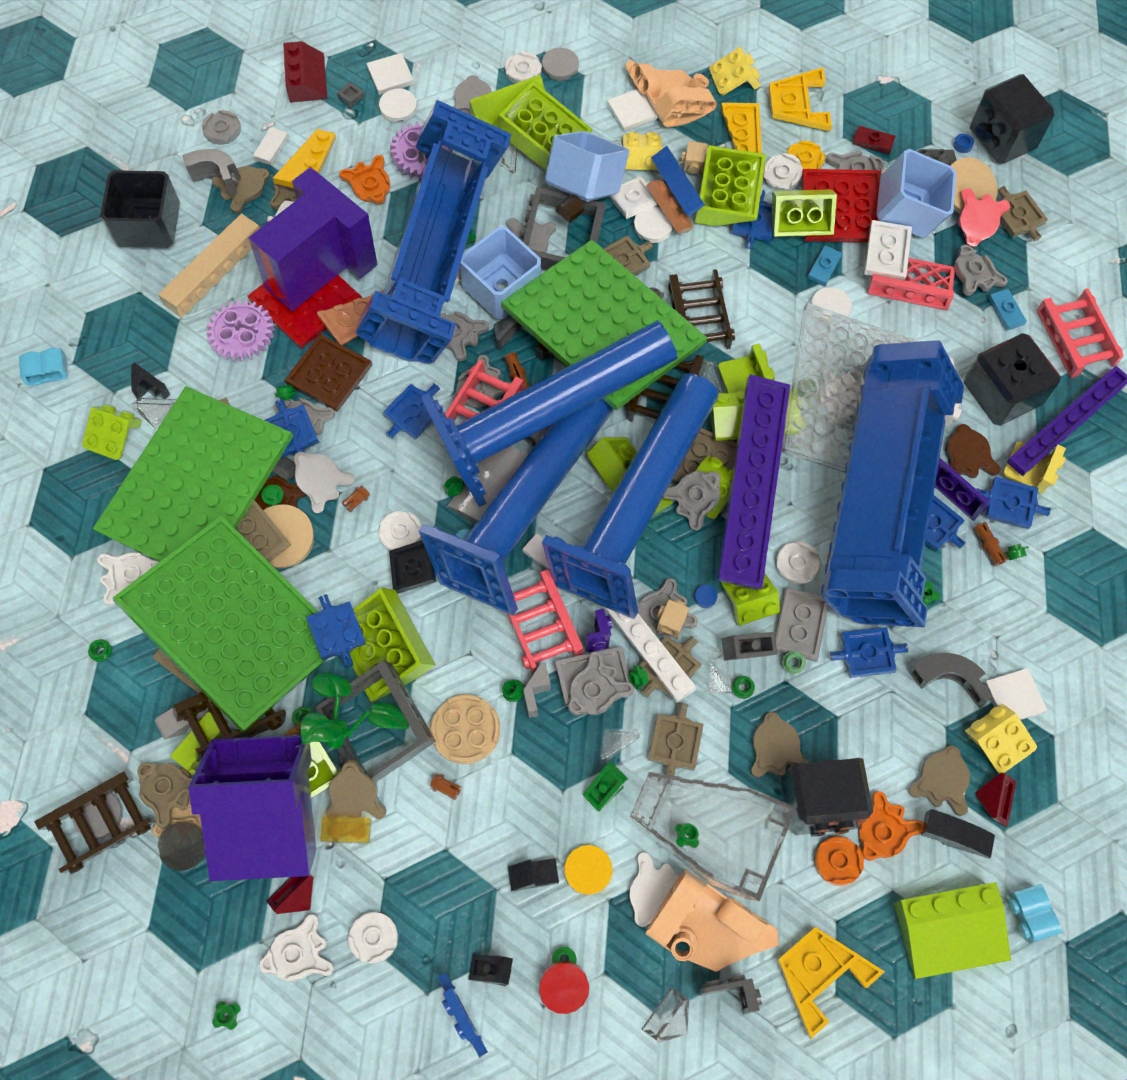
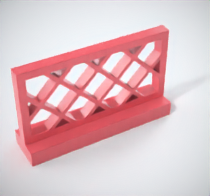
(917, 293)

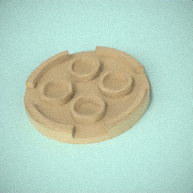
(974, 175)
(297, 530)
(465, 729)

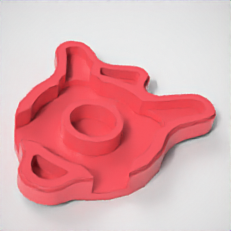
(980, 217)

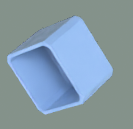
(586, 165)
(916, 193)
(496, 261)

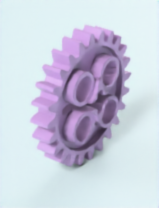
(403, 148)
(240, 330)

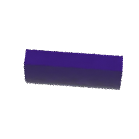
(960, 491)

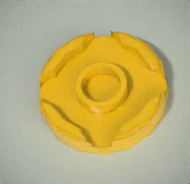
(808, 154)
(588, 870)

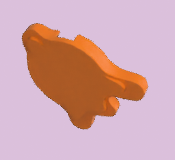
(368, 182)
(885, 830)

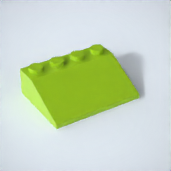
(534, 121)
(730, 186)
(389, 638)
(954, 930)

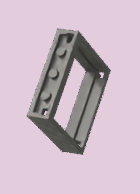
(553, 199)
(405, 702)

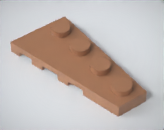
(343, 319)

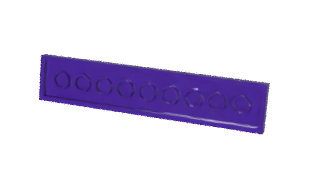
(754, 483)

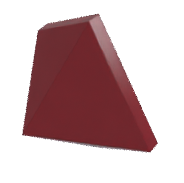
(998, 797)
(293, 895)

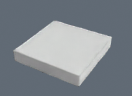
(390, 73)
(632, 110)
(633, 198)
(1017, 693)

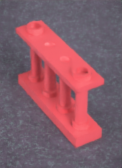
(1066, 346)
(475, 375)
(562, 624)

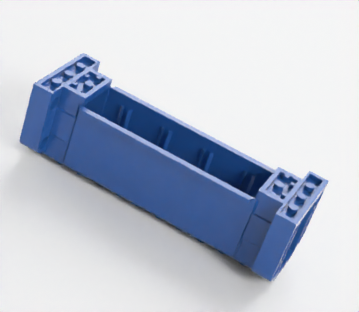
(434, 237)
(891, 485)

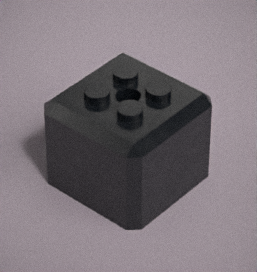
(1011, 118)
(140, 208)
(1003, 389)
(827, 796)

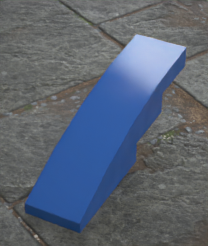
(678, 181)

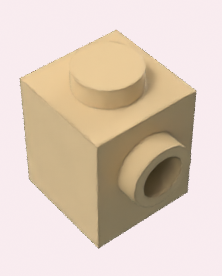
(694, 157)
(672, 618)

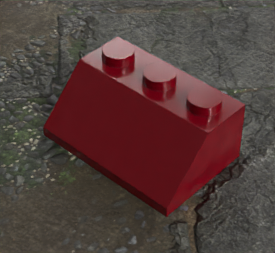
(304, 72)

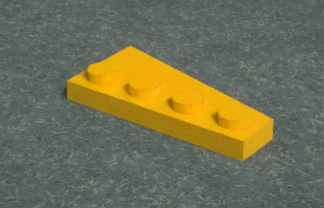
(743, 125)
(310, 154)

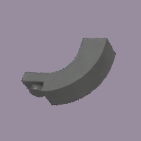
(212, 163)
(954, 668)

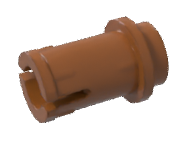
(357, 497)
(445, 786)

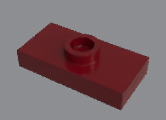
(874, 139)

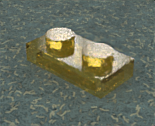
(346, 830)

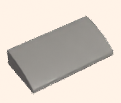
(493, 475)

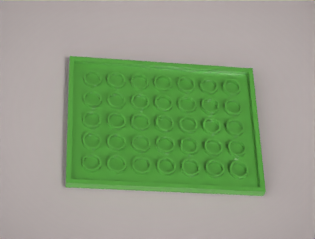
(592, 304)
(192, 471)
(226, 622)

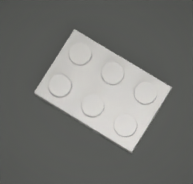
(888, 250)

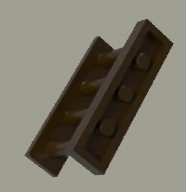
(681, 305)
(634, 407)
(189, 708)
(75, 810)

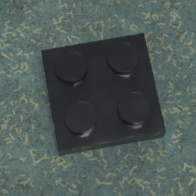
(411, 567)

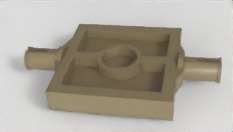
(1022, 215)
(630, 254)
(682, 656)
(676, 741)

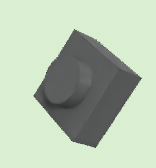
(350, 94)
(285, 468)

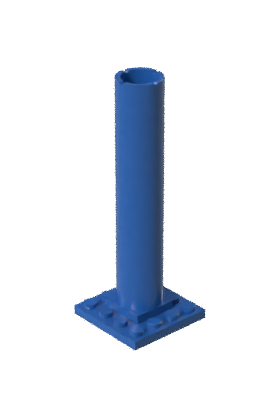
(549, 400)
(476, 563)
(599, 567)

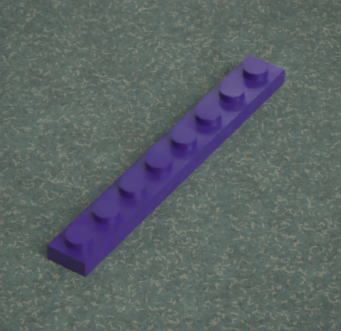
(1068, 421)

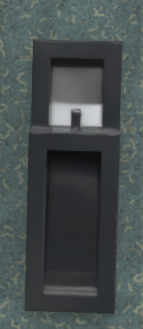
(958, 833)

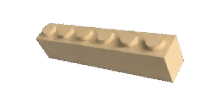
(209, 266)

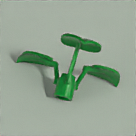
(318, 728)

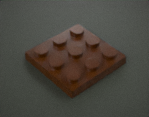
(328, 372)

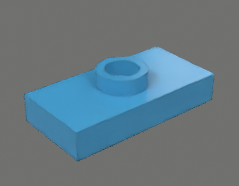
(825, 266)
(1007, 309)

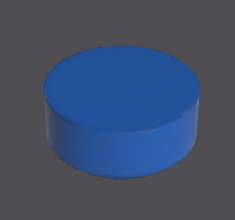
(963, 143)
(705, 596)

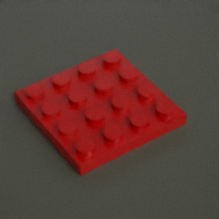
(855, 201)
(303, 323)

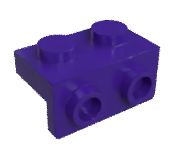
(599, 640)

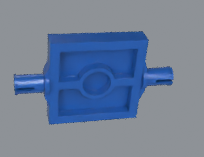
(758, 229)
(409, 412)
(298, 423)
(1013, 502)
(943, 526)
(336, 630)
(868, 652)
(455, 1007)

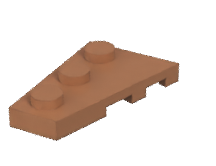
(670, 205)

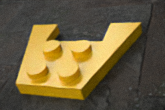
(791, 100)
(814, 966)

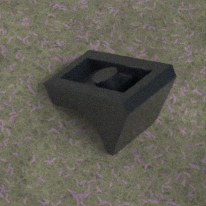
(145, 382)
(533, 874)
(490, 969)

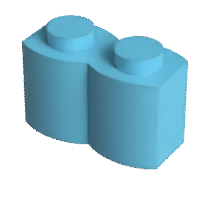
(43, 366)
(1034, 913)

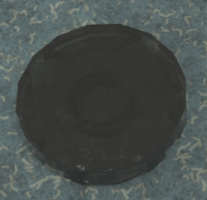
(182, 845)

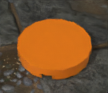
(839, 861)

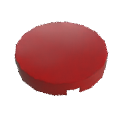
(563, 987)

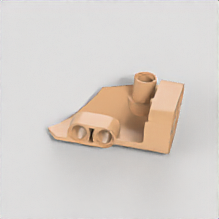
(673, 93)
(712, 925)

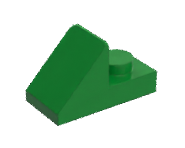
(605, 786)

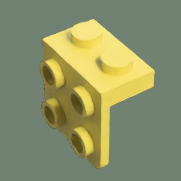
(735, 70)
(641, 150)
(1042, 474)
(1002, 738)

